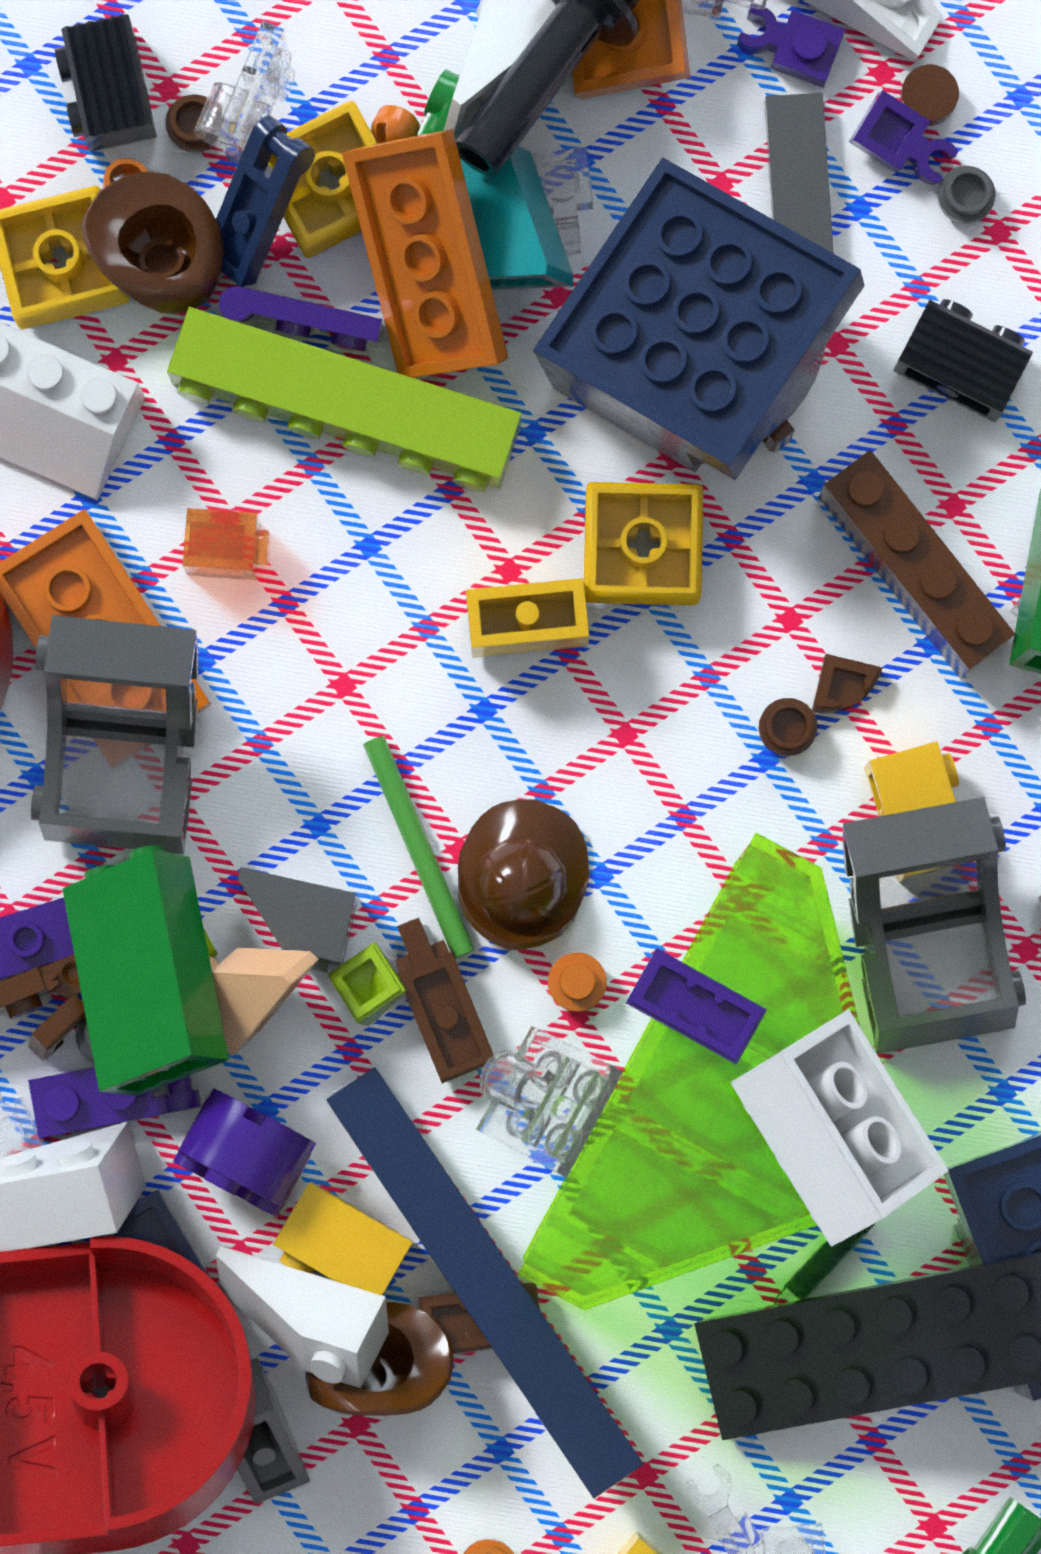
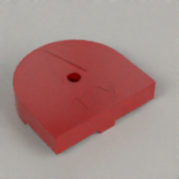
(165, 1436)

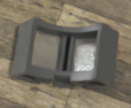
(117, 733)
(931, 924)

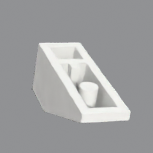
(497, 41)
(313, 1319)

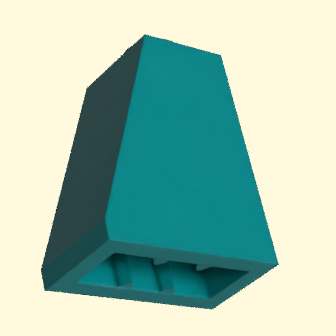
(517, 226)

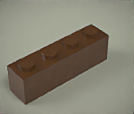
(915, 564)

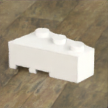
(69, 1189)

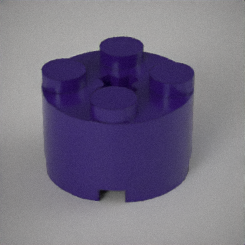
(244, 1152)

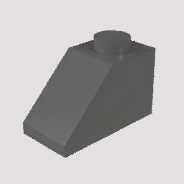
(303, 914)
(272, 1457)

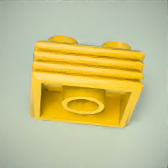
(322, 215)
(38, 290)
(670, 516)

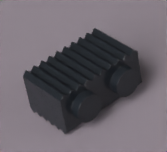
(107, 83)
(964, 358)

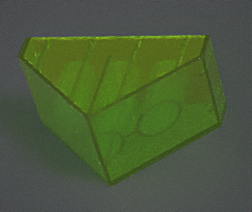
(675, 1157)

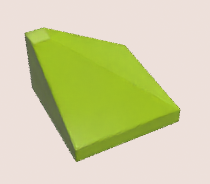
(367, 984)

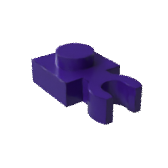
(801, 47)
(894, 135)

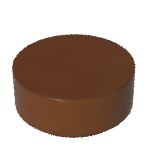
(930, 92)

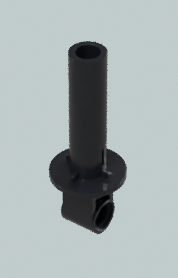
(539, 76)

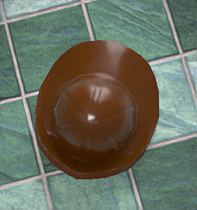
(155, 241)
(522, 874)
(406, 1374)

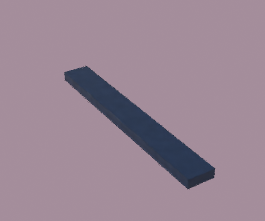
(485, 1283)

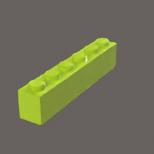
(343, 399)

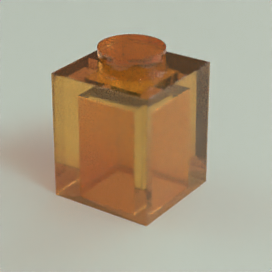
(224, 544)

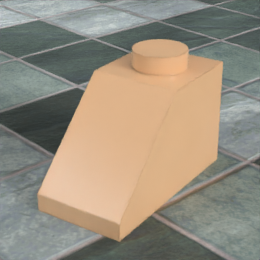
(253, 987)

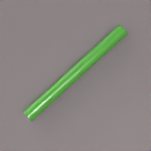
(418, 847)

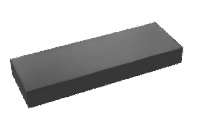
(799, 165)

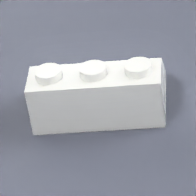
(62, 413)
(840, 1128)

